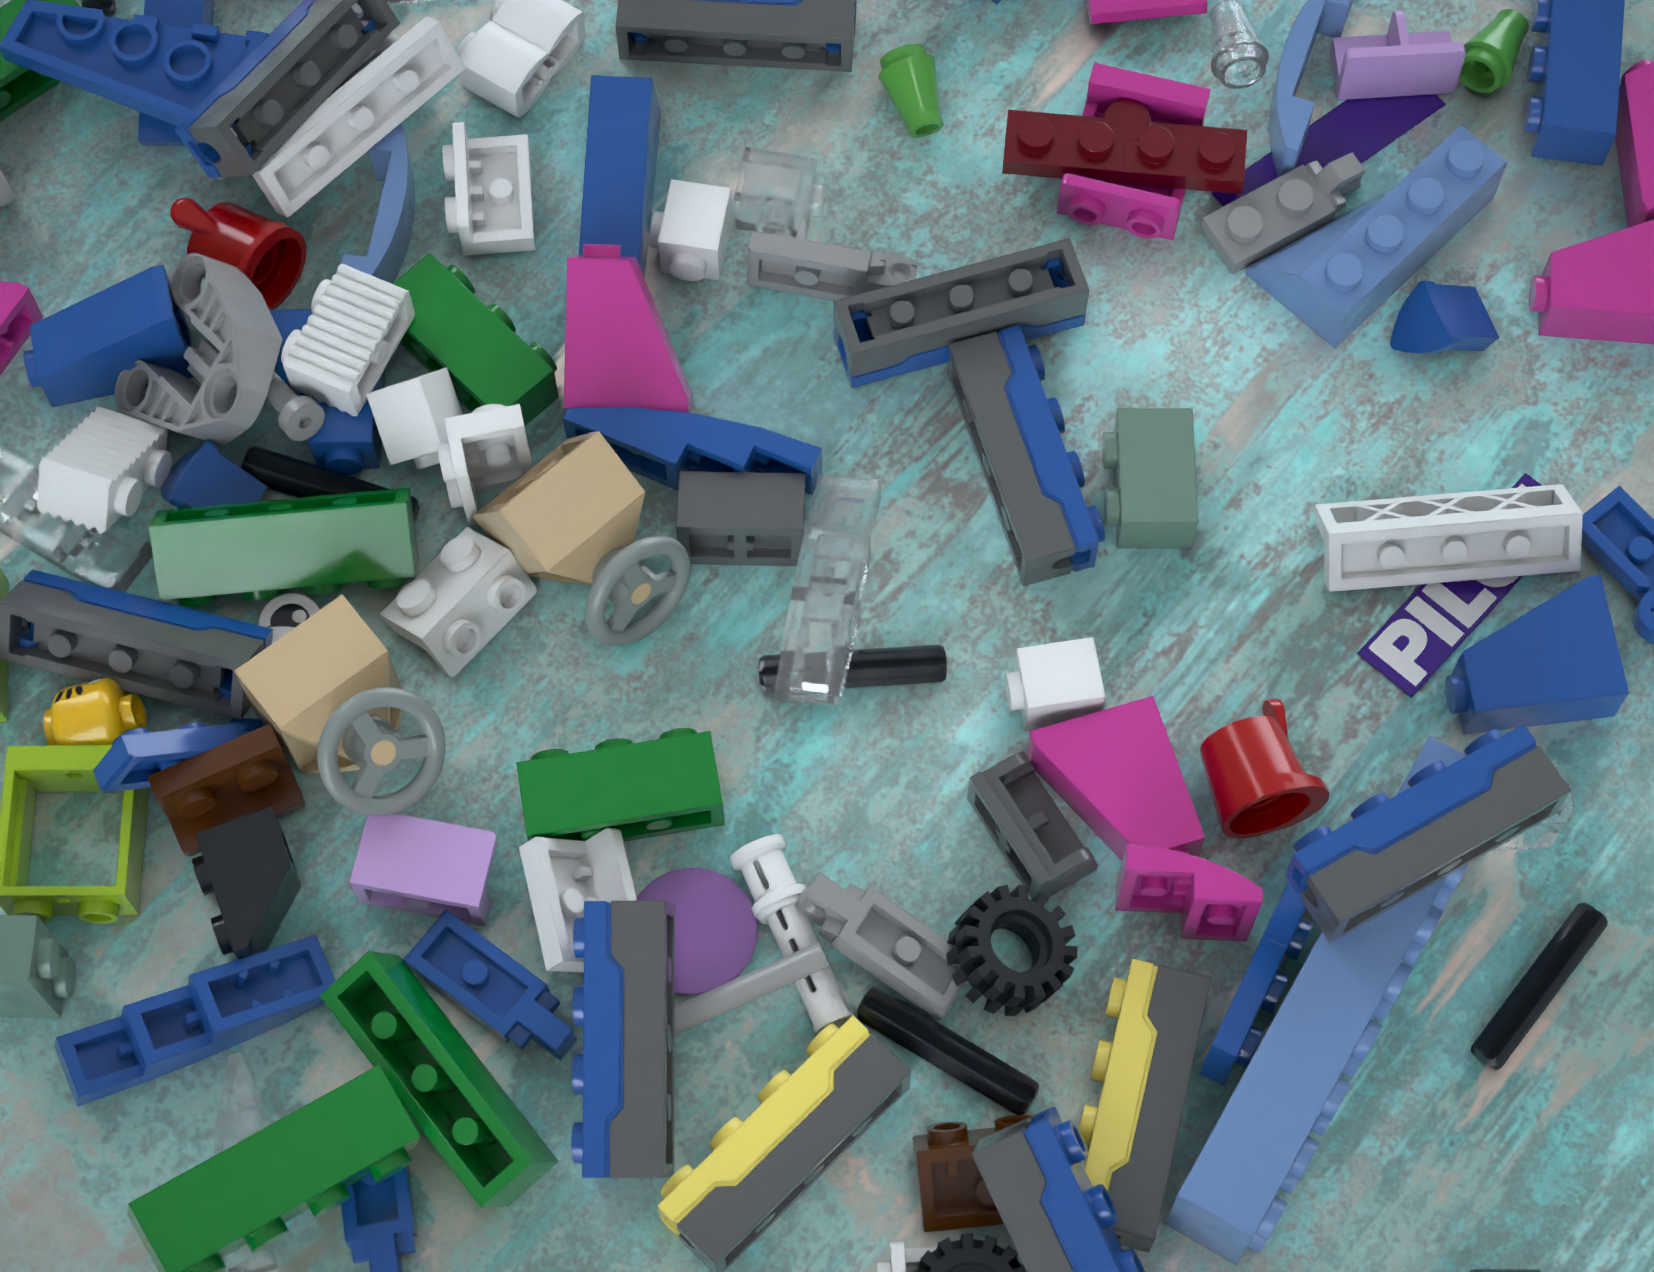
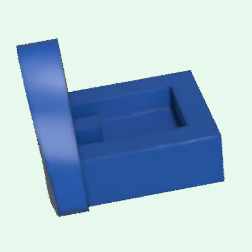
(1442, 320)
(209, 479)

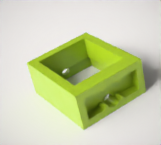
(65, 770)

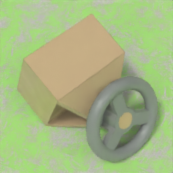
(578, 525)
(341, 707)

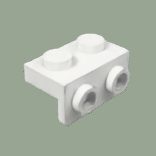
(491, 192)
(483, 453)
(460, 600)
(564, 876)

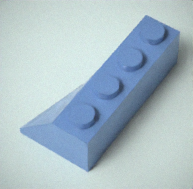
(1367, 254)

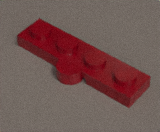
(1125, 149)

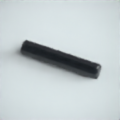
(303, 478)
(877, 667)
(1539, 986)
(947, 1051)

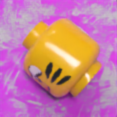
(92, 714)

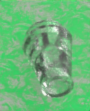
(1236, 48)

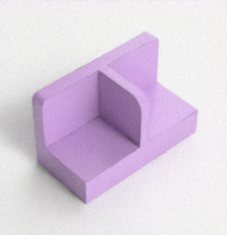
(1396, 63)
(424, 867)

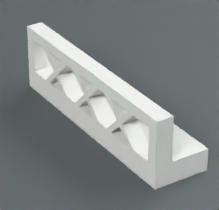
(1450, 537)

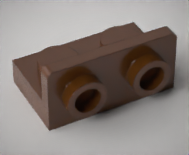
(226, 785)
(949, 1179)

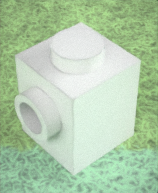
(693, 230)
(413, 417)
(1055, 682)

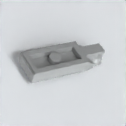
(1281, 211)
(821, 269)
(884, 942)

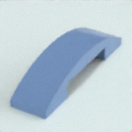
(1290, 114)
(395, 210)

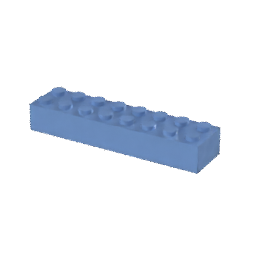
(1298, 1066)

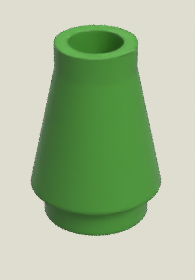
(1494, 52)
(912, 86)

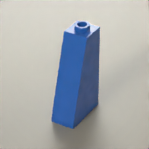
(620, 164)

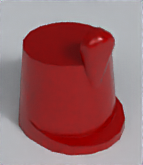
(259, 247)
(1258, 776)

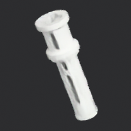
(774, 897)

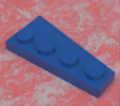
(125, 60)

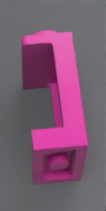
(1137, 208)

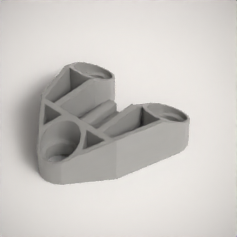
(230, 365)

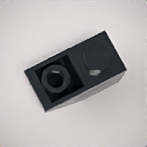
(251, 877)

